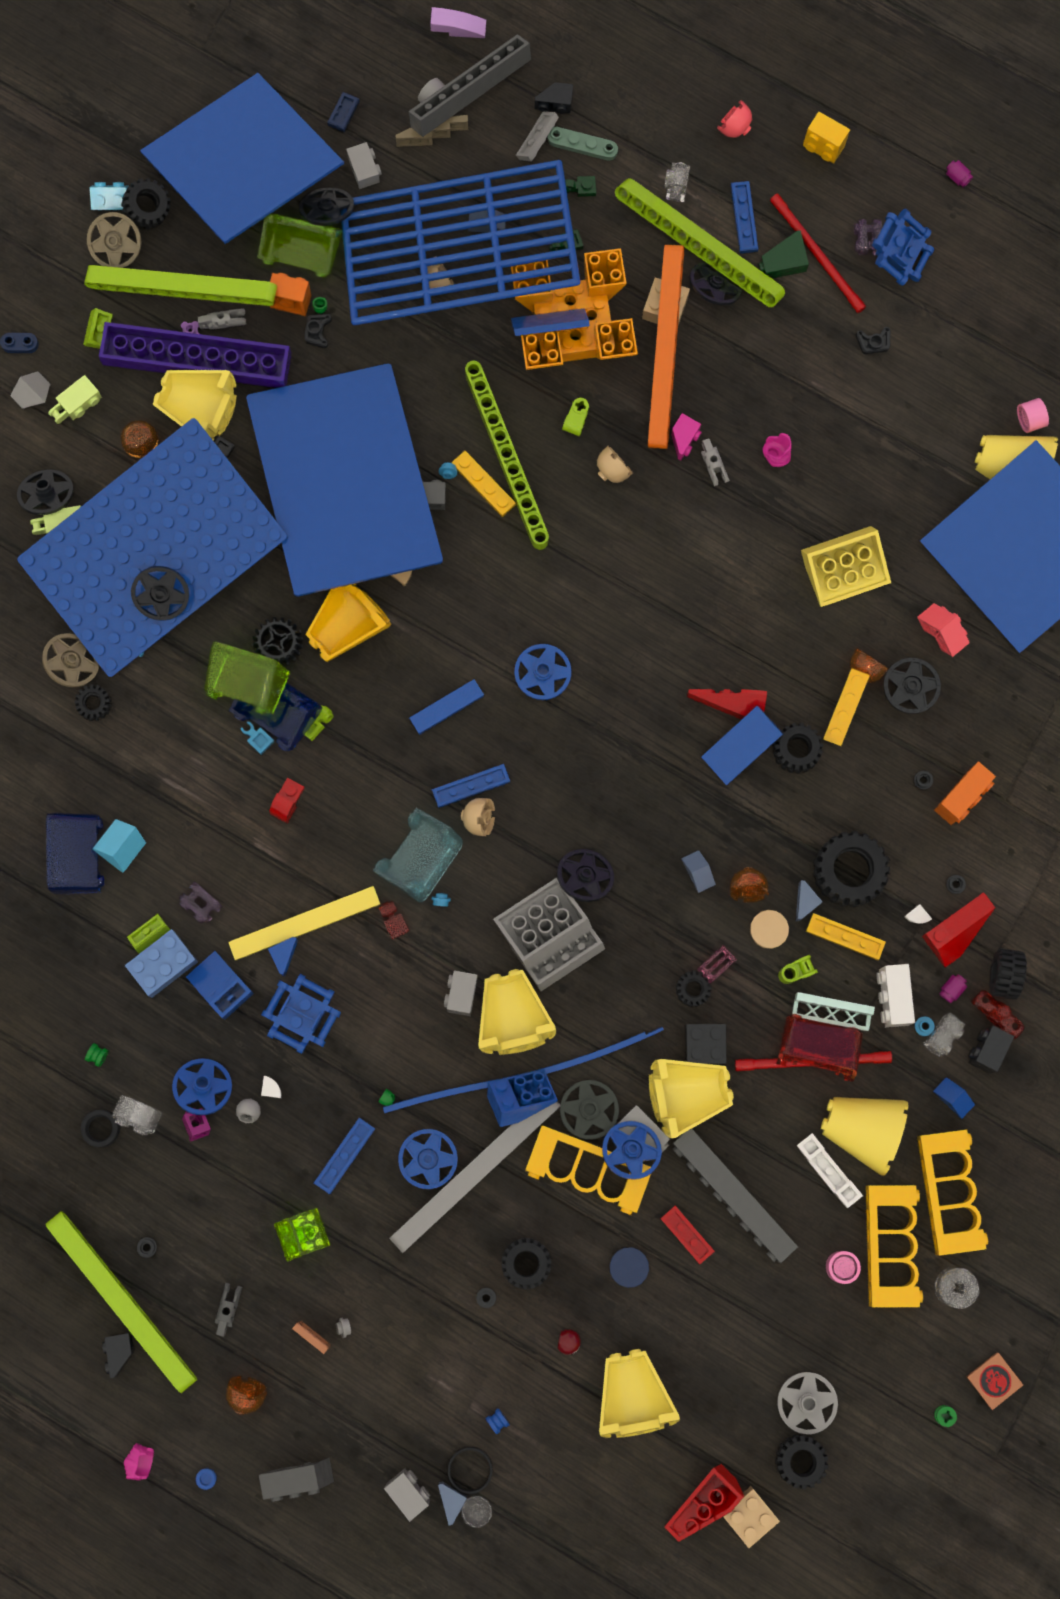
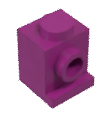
(203, 1128)

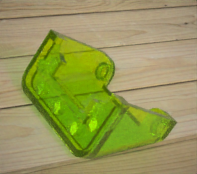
(299, 243)
(245, 677)

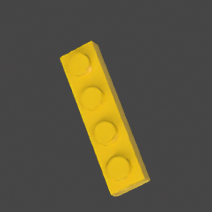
(484, 484)
(846, 706)
(845, 936)

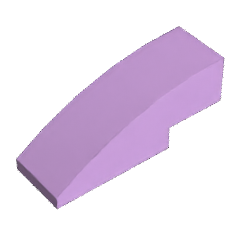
(457, 23)

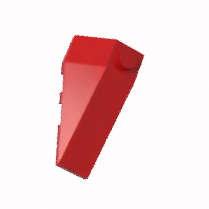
(729, 702)
(956, 932)
(709, 1502)

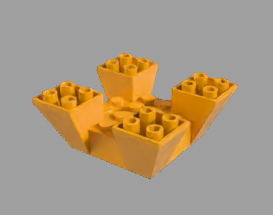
(602, 338)

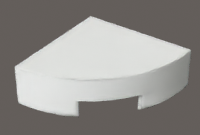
(918, 915)
(270, 1088)

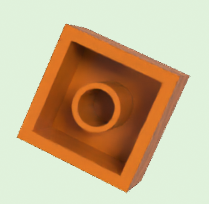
(292, 294)

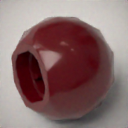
(569, 1342)

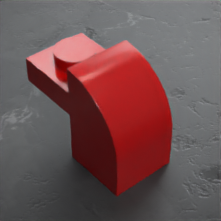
(285, 801)

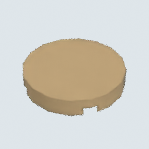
(769, 929)

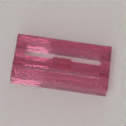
(707, 973)

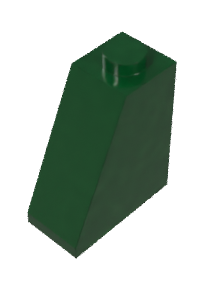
(785, 258)

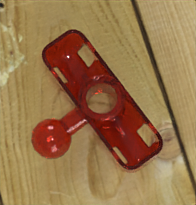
(998, 1013)

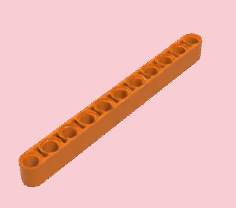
(666, 346)

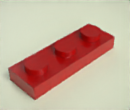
(687, 1234)

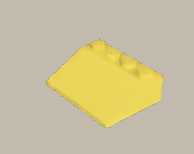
(846, 566)

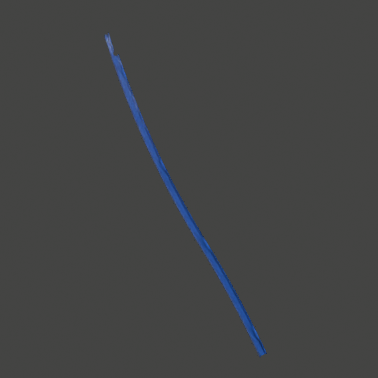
(481, 1085)

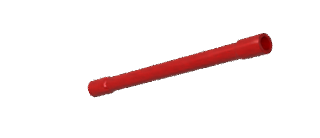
(852, 297)
(752, 1064)

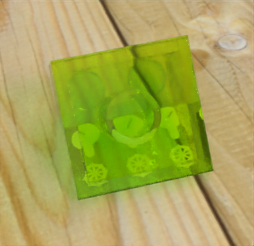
(301, 1234)

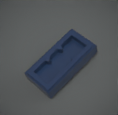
(343, 112)

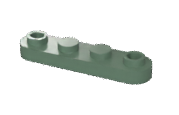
(582, 143)

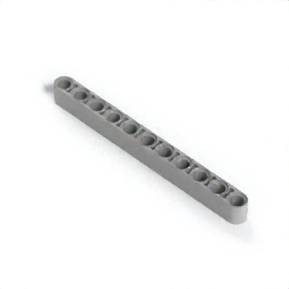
(468, 1178)

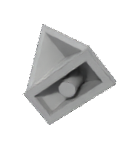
(30, 390)

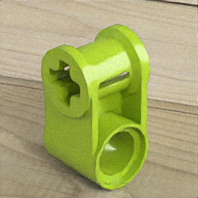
(576, 419)
(800, 968)

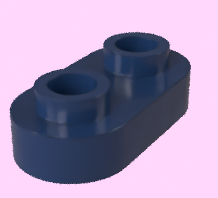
(18, 343)

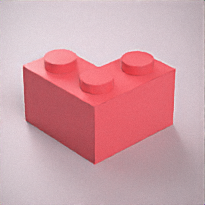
(945, 628)

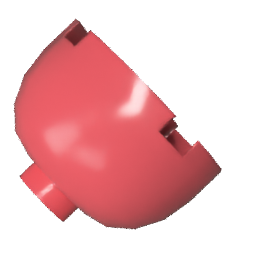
(736, 121)

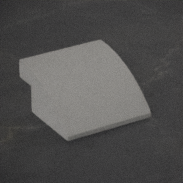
(549, 934)

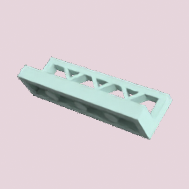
(833, 1004)

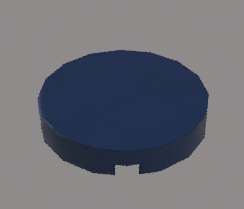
(629, 1267)

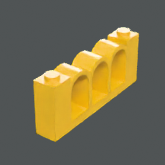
(542, 1152)
(954, 1242)
(891, 1296)

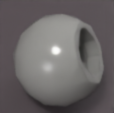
(248, 1110)

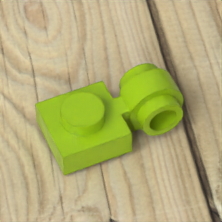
(325, 716)

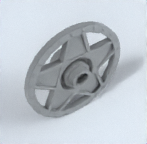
(807, 1403)

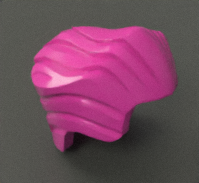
(778, 450)
(138, 1462)

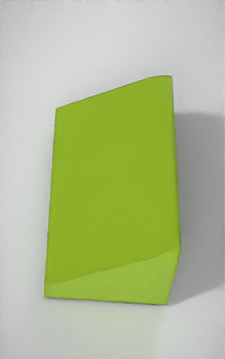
(95, 327)
(148, 933)

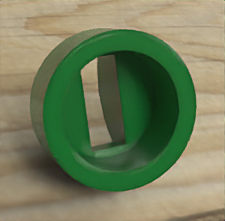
(320, 305)
(387, 1098)

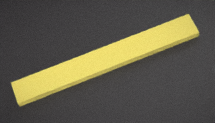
(304, 923)

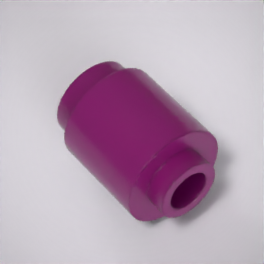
(959, 173)
(953, 988)

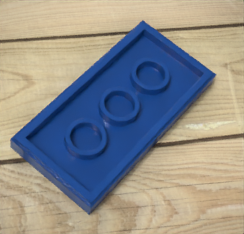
(550, 322)
(742, 745)

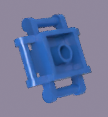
(900, 246)
(301, 1013)

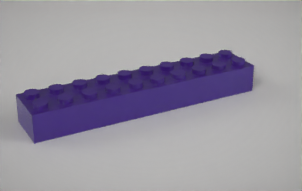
(174, 350)

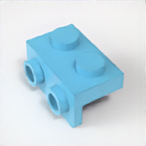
(107, 196)

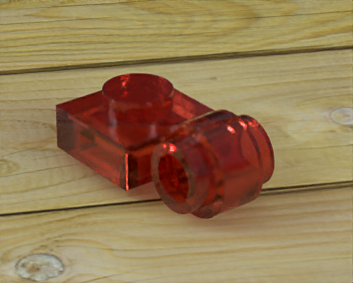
(395, 925)

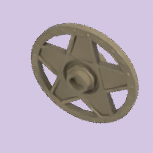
(114, 240)
(69, 660)

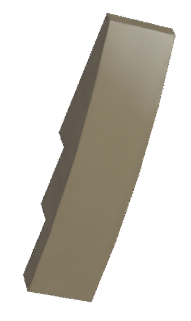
(412, 138)

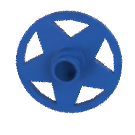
(542, 672)
(202, 1086)
(631, 1150)
(427, 1159)

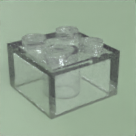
(137, 1114)

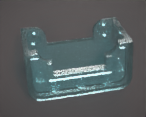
(421, 856)

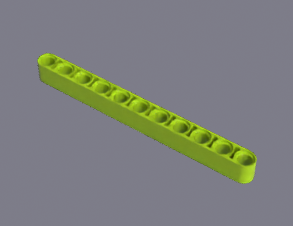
(700, 242)
(181, 285)
(506, 445)
(121, 1302)

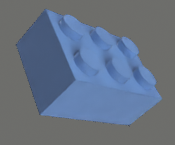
(161, 963)

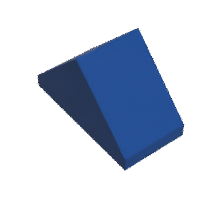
(283, 953)
(954, 1097)

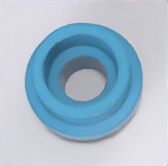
(448, 470)
(441, 899)
(918, 1026)

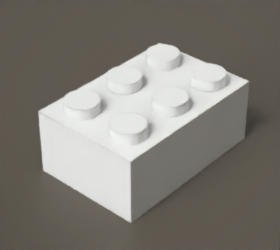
(896, 995)

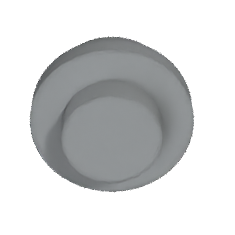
(343, 1327)

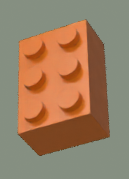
(965, 794)

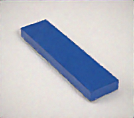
(744, 217)
(446, 706)
(471, 785)
(344, 1156)

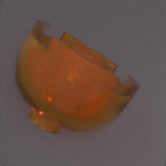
(139, 438)
(867, 664)
(749, 885)
(245, 1395)

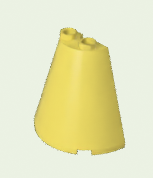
(198, 395)
(1002, 449)
(512, 1015)
(687, 1094)
(866, 1129)
(634, 1397)

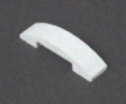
(829, 1171)

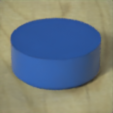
(206, 1478)

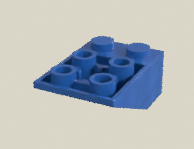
(219, 985)
(520, 1097)

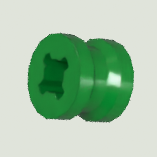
(96, 1055)
(941, 1414)

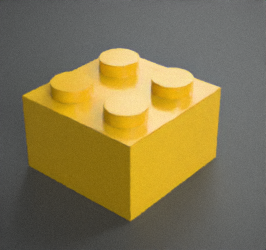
(826, 137)

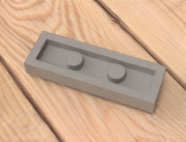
(537, 136)

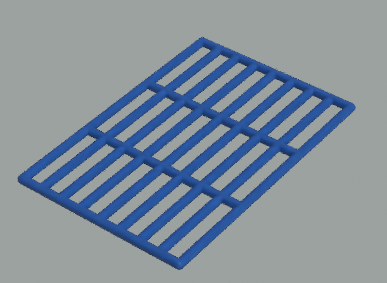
(493, 235)

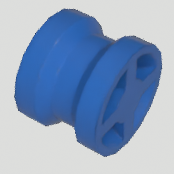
(497, 1421)

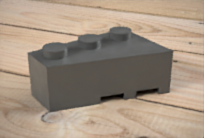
(296, 1480)

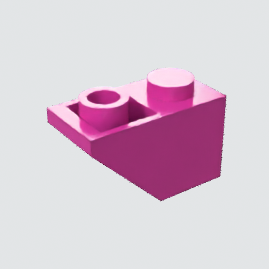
(683, 434)

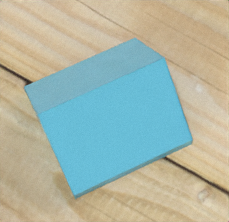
(120, 844)

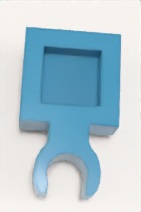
(258, 739)

